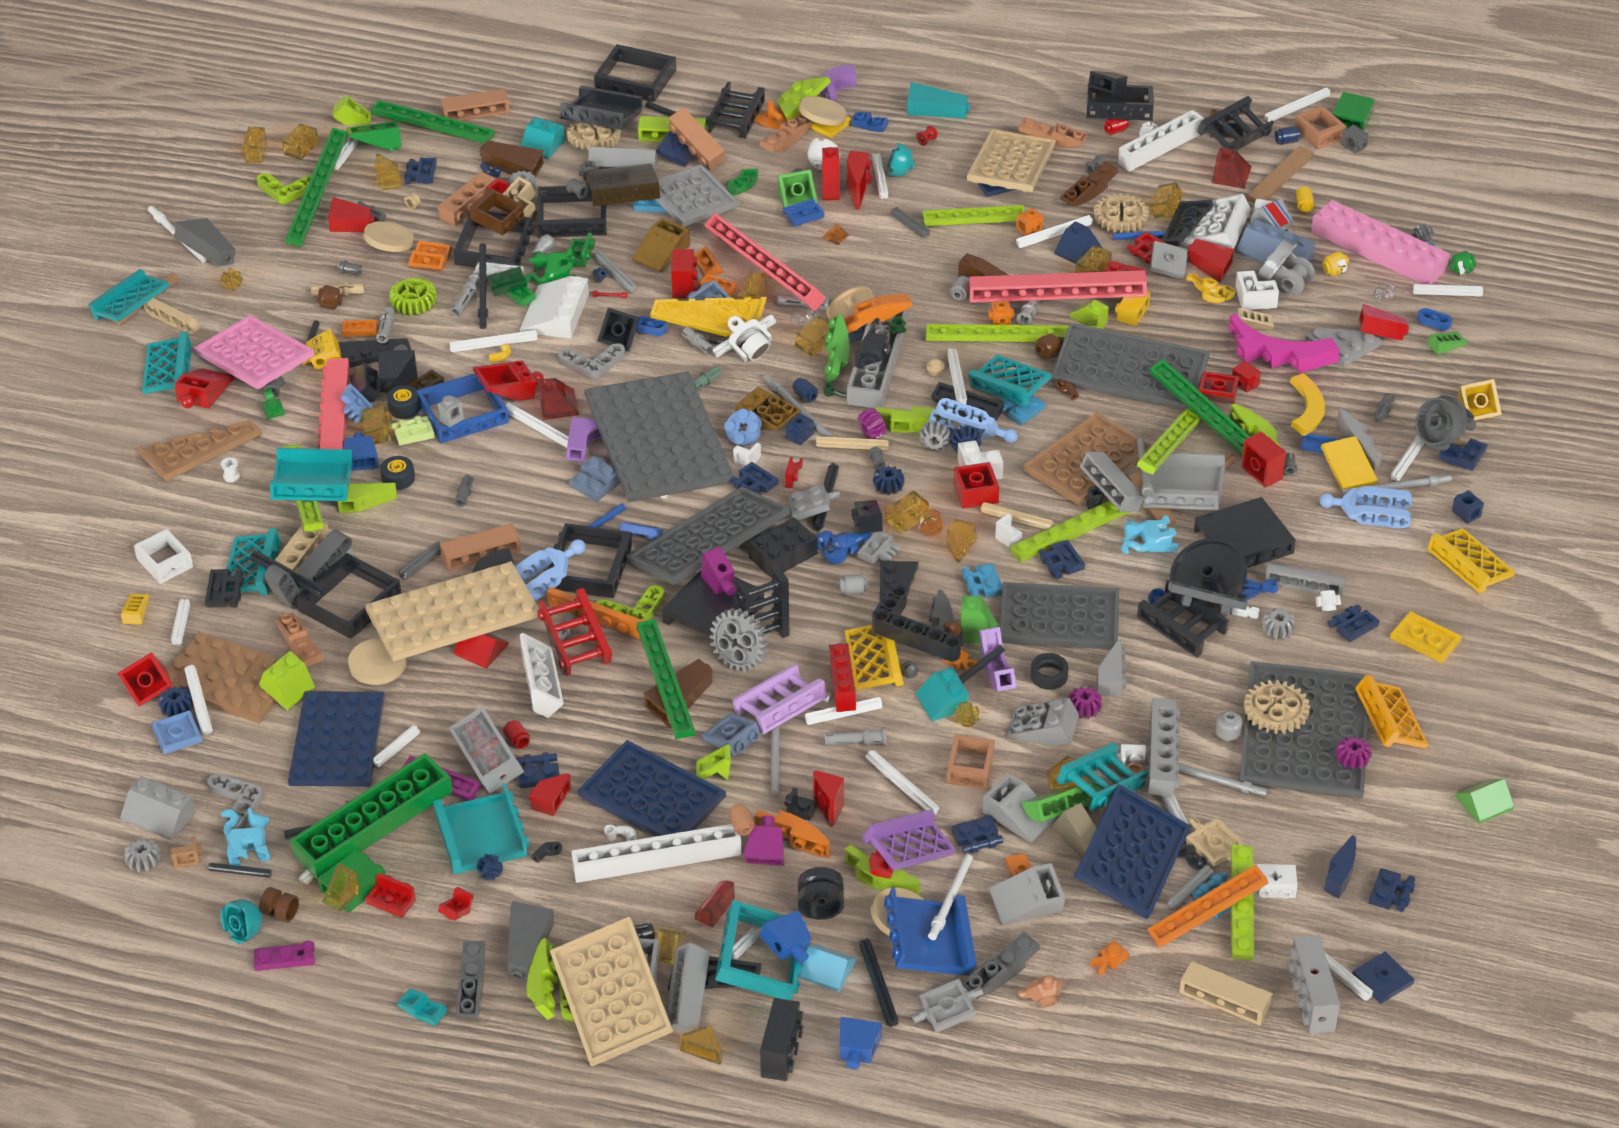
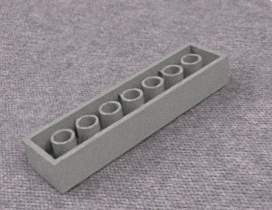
(870, 383)

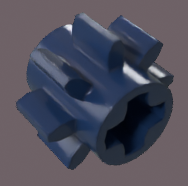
(489, 867)

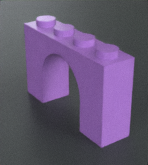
(581, 434)

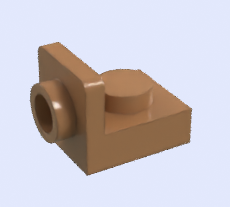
(187, 855)

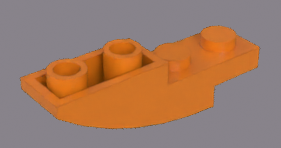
(883, 307)
(800, 833)

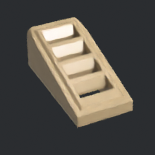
(1256, 319)

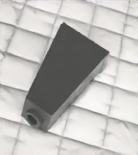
(205, 240)
(527, 928)

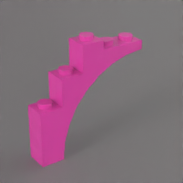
(1278, 352)

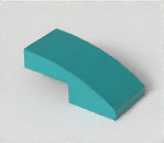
(420, 1007)

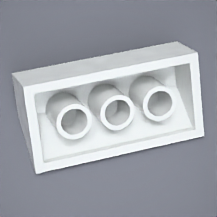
(541, 676)

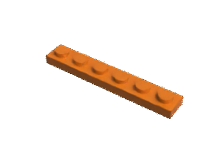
(606, 616)
(1207, 906)

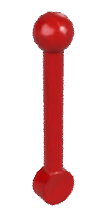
(595, 293)

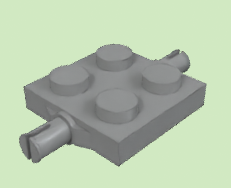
(811, 501)
(947, 1005)

